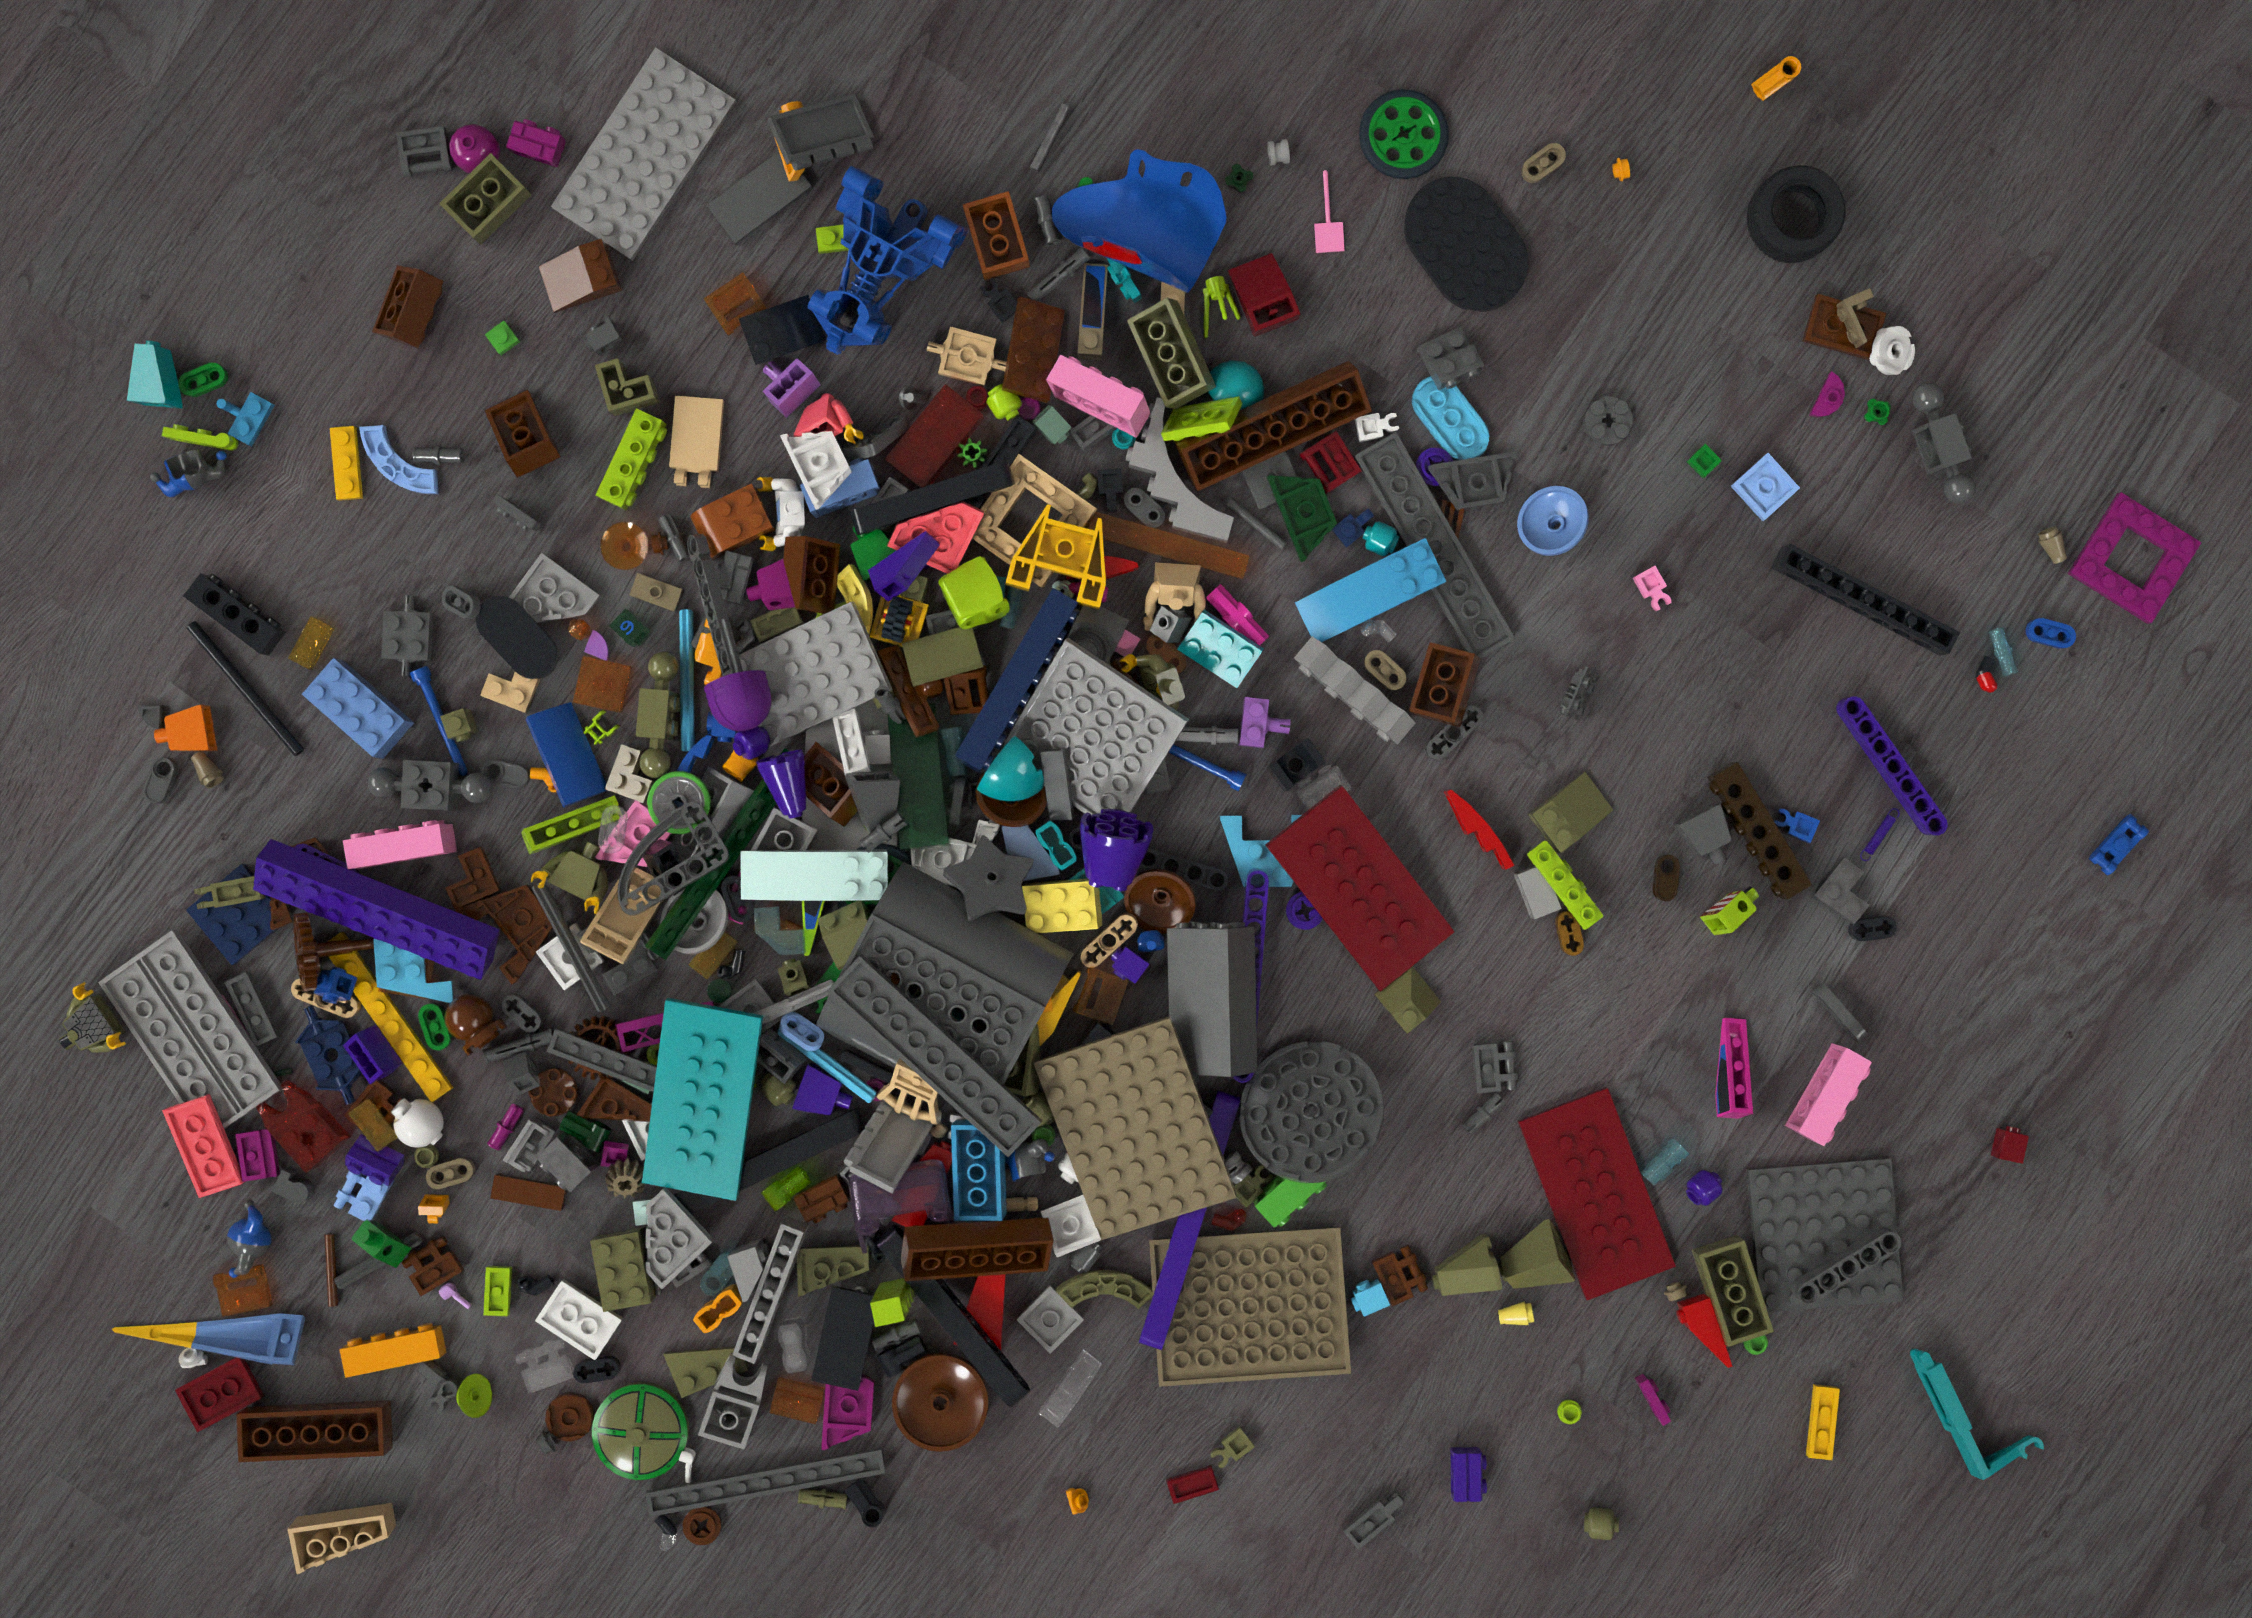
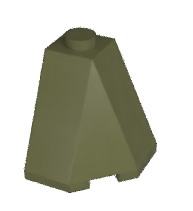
(1537, 1259)
(1468, 1270)

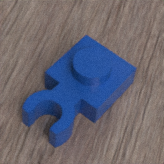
(1800, 826)

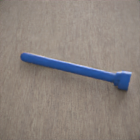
(422, 678)
(1233, 778)

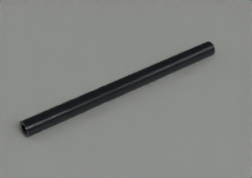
(245, 688)

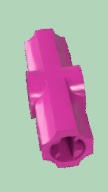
(1236, 615)

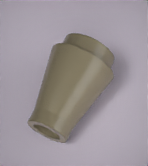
(2053, 544)
(207, 771)

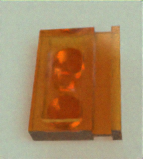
(797, 1400)

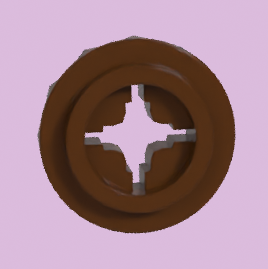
(703, 1536)

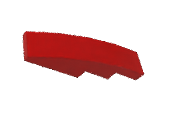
(1472, 822)

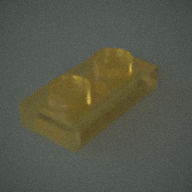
(311, 643)
(709, 960)
(373, 1125)

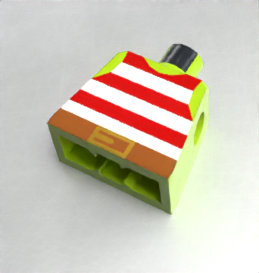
(1730, 911)

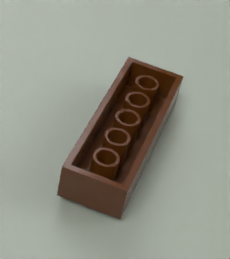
(976, 1249)
(314, 1431)

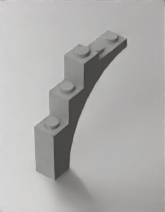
(1191, 513)

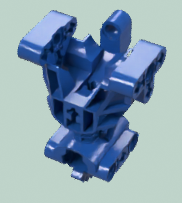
(880, 253)

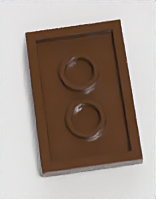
(1829, 332)

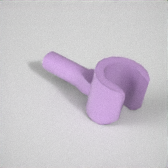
(450, 1290)

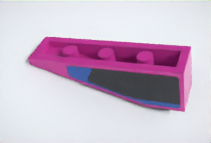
(1733, 1073)

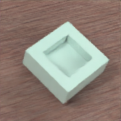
(640, 1211)

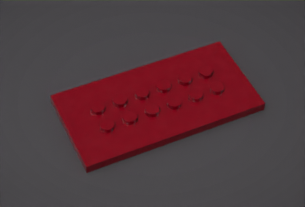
(1360, 888)
(1596, 1193)

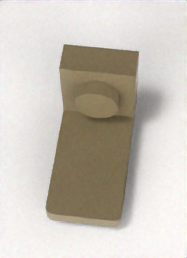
(1846, 314)

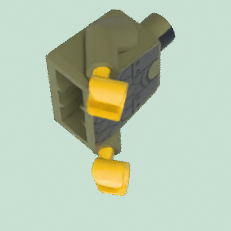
(90, 1023)

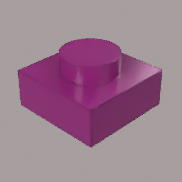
(612, 1152)

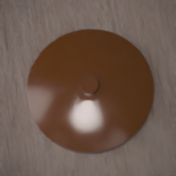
(940, 1402)

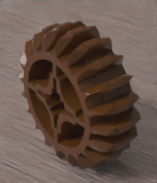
(609, 1029)

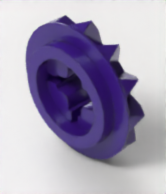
(1435, 455)
(1300, 920)

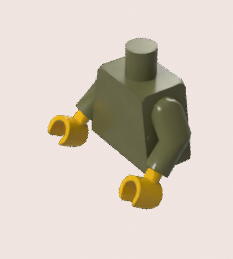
(577, 874)

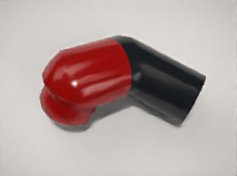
(1984, 676)

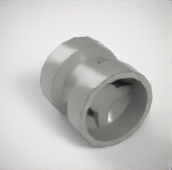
(1236, 1167)

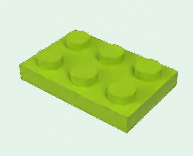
(1201, 419)

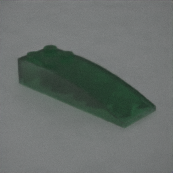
(921, 787)

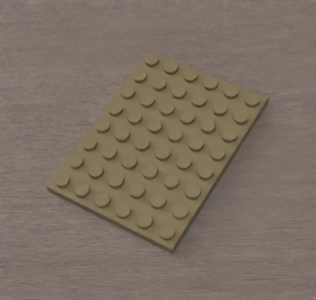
(1135, 1128)
(1257, 1308)

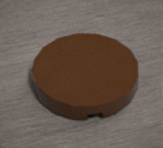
(569, 1416)

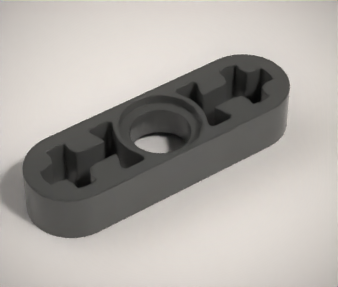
(1463, 733)
(1839, 1012)

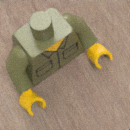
(1158, 677)

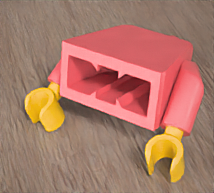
(827, 415)

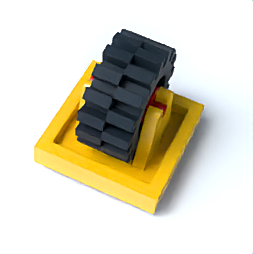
(899, 620)

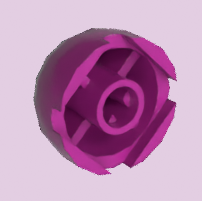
(472, 145)

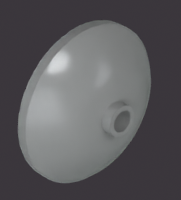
(702, 938)

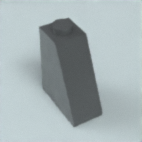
(874, 796)

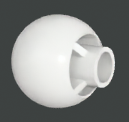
(417, 1122)

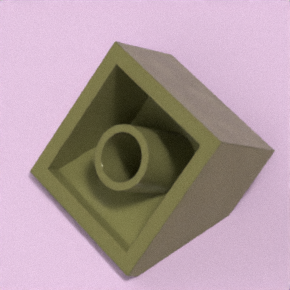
(842, 930)

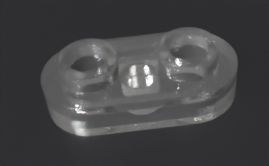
(609, 829)

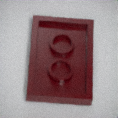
(219, 1393)

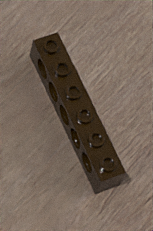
(1795, 878)

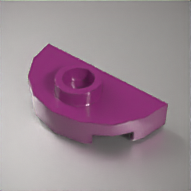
(1829, 398)

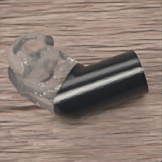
(669, 1532)

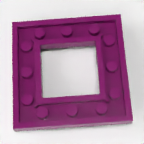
(2129, 514)

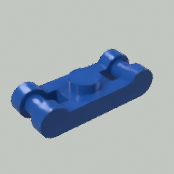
(2118, 844)

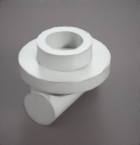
(192, 1357)

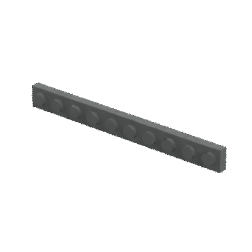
(765, 1482)

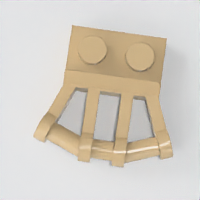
(911, 1083)

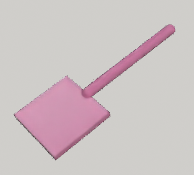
(1328, 235)

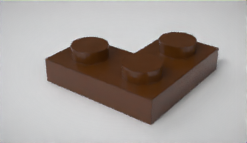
(479, 881)

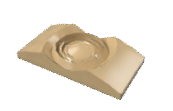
(616, 932)

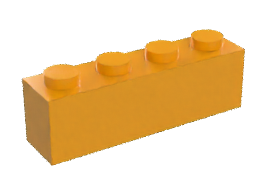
(393, 1350)

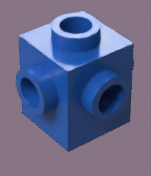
(335, 985)

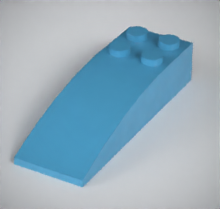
(1371, 591)

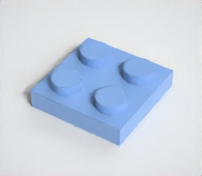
(1765, 486)

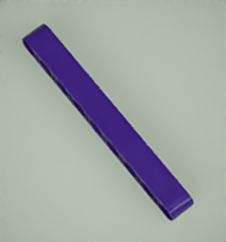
(1259, 916)

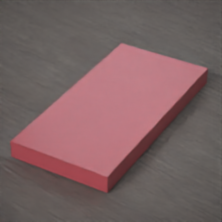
(204, 1145)

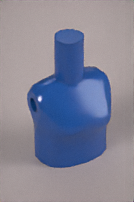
(1150, 941)

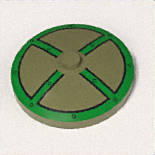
(640, 1431)

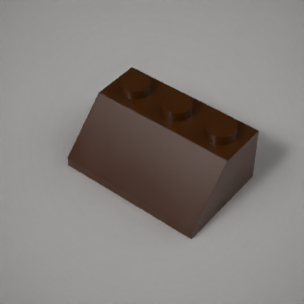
(408, 306)

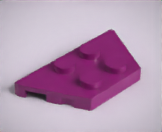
(847, 1412)

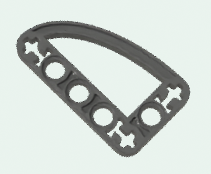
(682, 868)

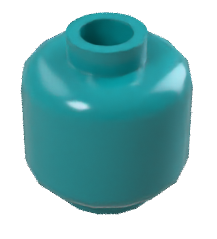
(1381, 538)

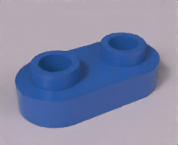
(2049, 633)

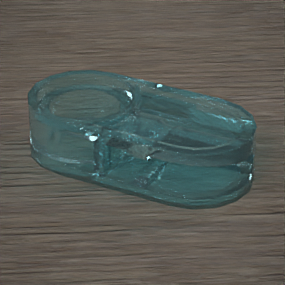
(721, 1271)

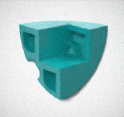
(1012, 774)

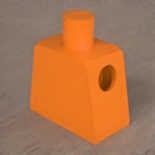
(188, 730)

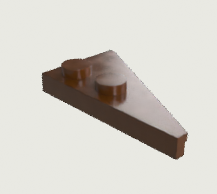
(614, 1103)

